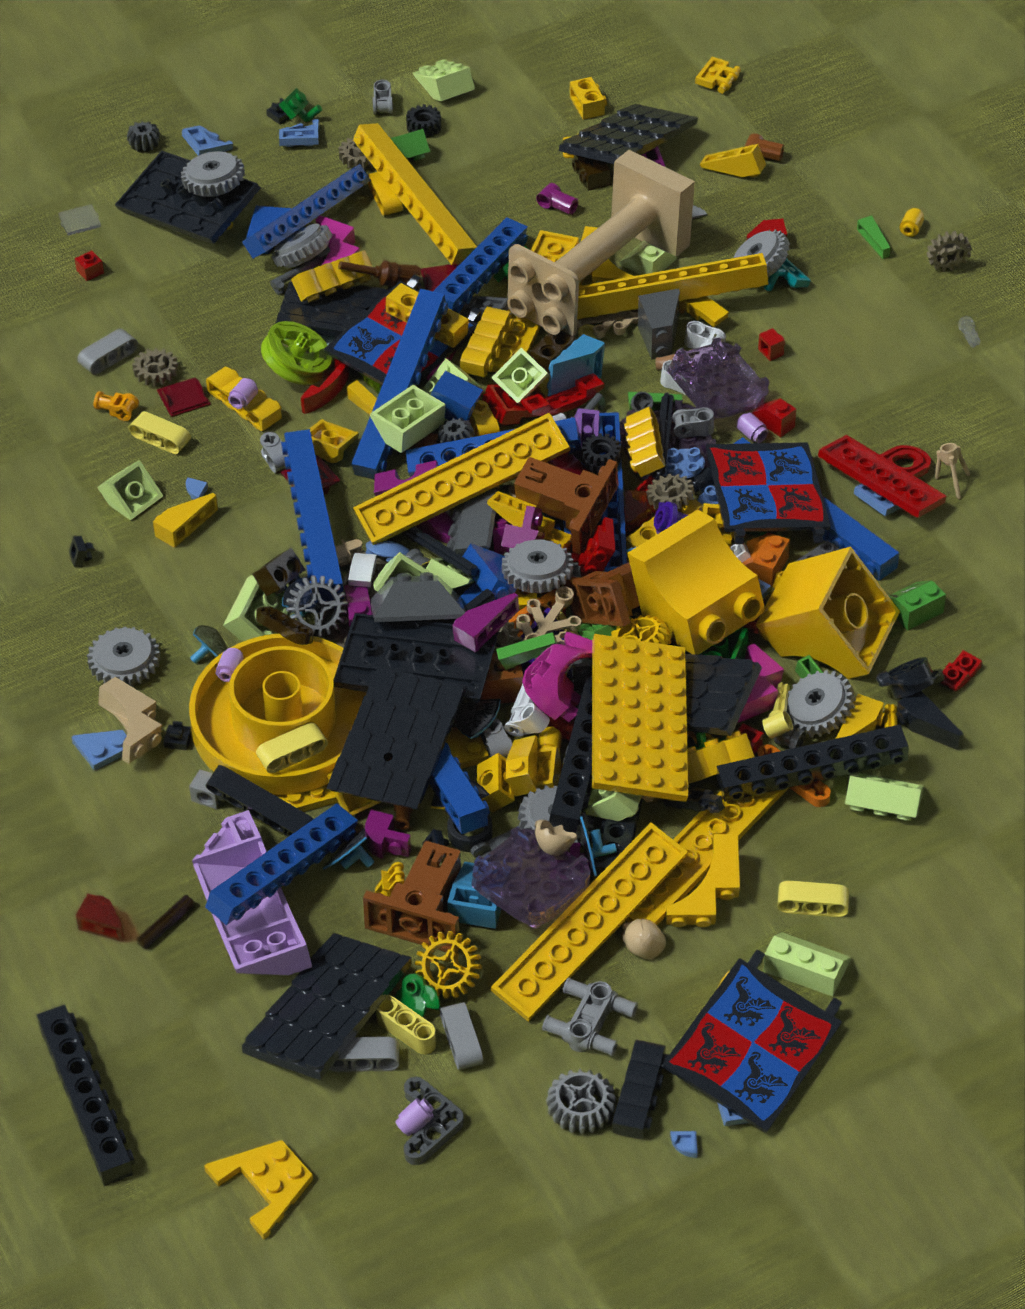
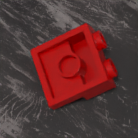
(503, 406)
(598, 548)

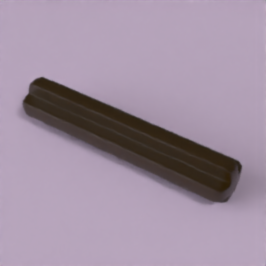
(165, 921)

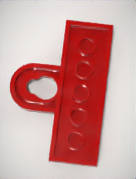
(885, 477)

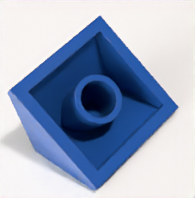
(457, 395)

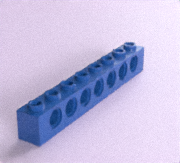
(306, 211)
(482, 264)
(449, 450)
(281, 864)

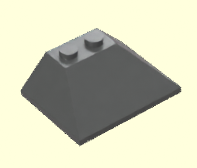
(416, 599)

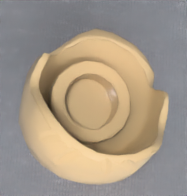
(553, 839)
(643, 938)

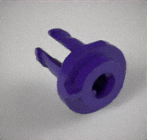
(667, 516)

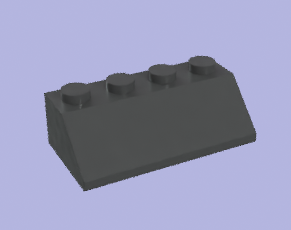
(472, 523)

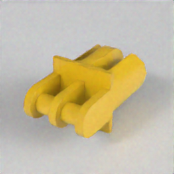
(390, 878)

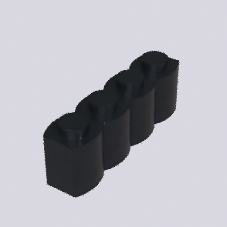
(639, 1090)

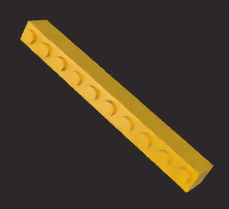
(414, 193)
(691, 281)

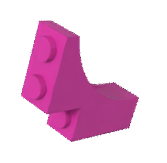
(342, 239)
(764, 691)

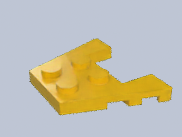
(273, 1173)

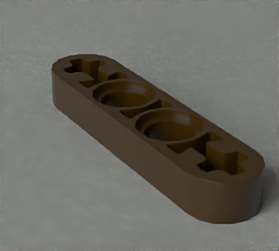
(285, 625)

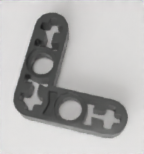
(445, 1110)

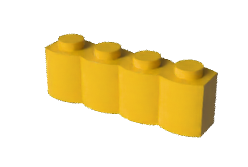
(328, 278)
(486, 341)
(260, 411)
(644, 442)
(704, 761)

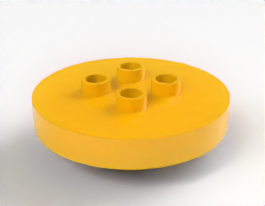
(267, 696)

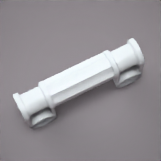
(696, 336)
(525, 716)

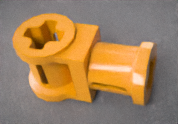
(116, 404)

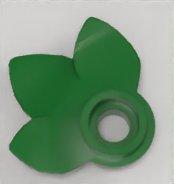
(420, 998)

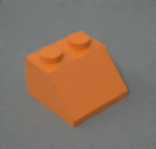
(767, 556)

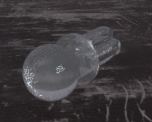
(969, 330)

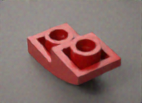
(961, 670)

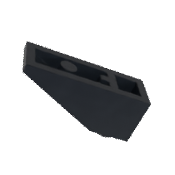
(926, 719)

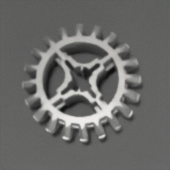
(336, 604)
(583, 1109)

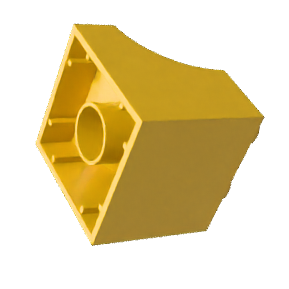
(695, 583)
(829, 611)

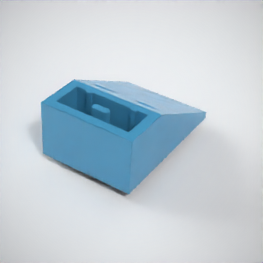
(578, 360)
(469, 903)

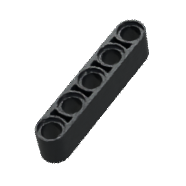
(257, 800)

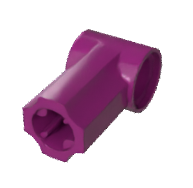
(552, 196)

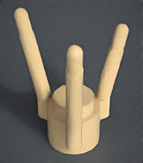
(949, 454)

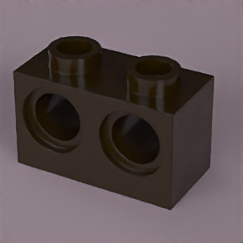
(550, 348)
(278, 572)

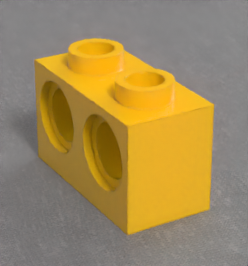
(587, 98)

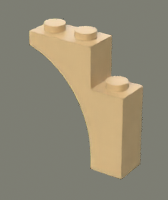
(135, 713)

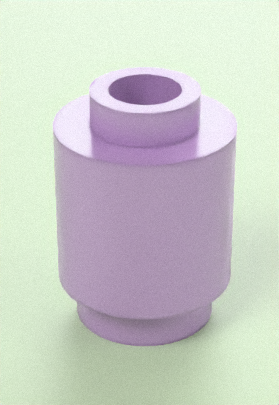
(243, 393)
(752, 427)
(228, 662)
(415, 1116)

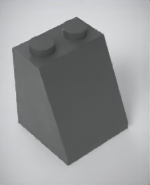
(659, 321)

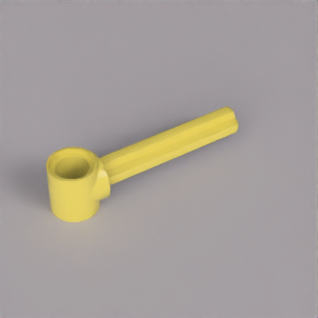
(779, 720)

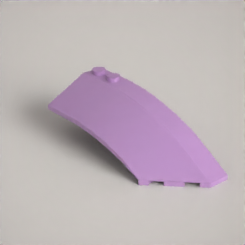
(266, 936)

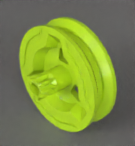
(285, 360)

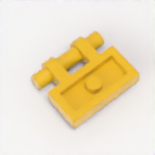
(712, 75)

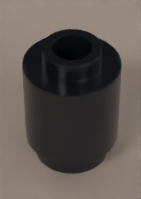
(702, 480)

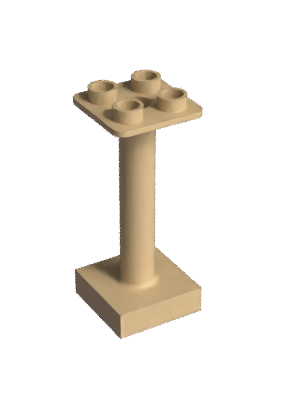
(646, 205)

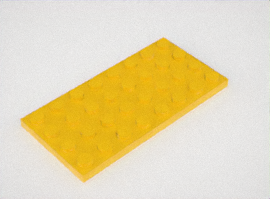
(639, 718)

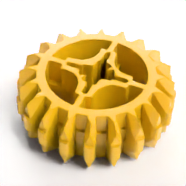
(645, 629)
(451, 954)

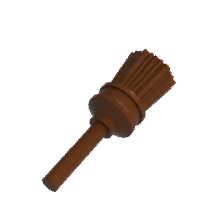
(387, 273)

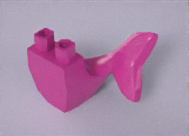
(546, 677)

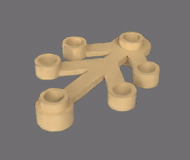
(608, 320)
(563, 598)

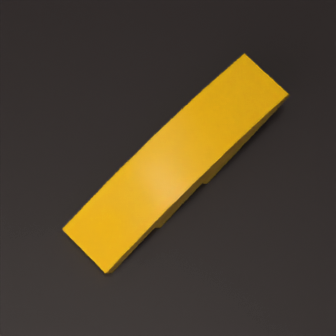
(705, 309)
(513, 511)

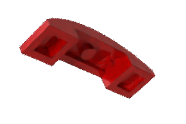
(584, 390)
(319, 396)

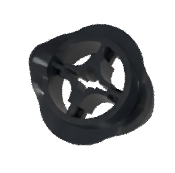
(910, 677)

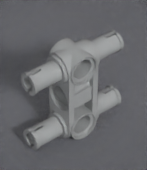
(590, 1016)

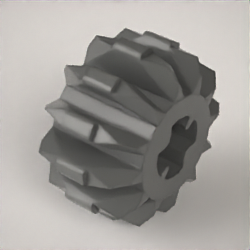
(143, 136)
(455, 430)

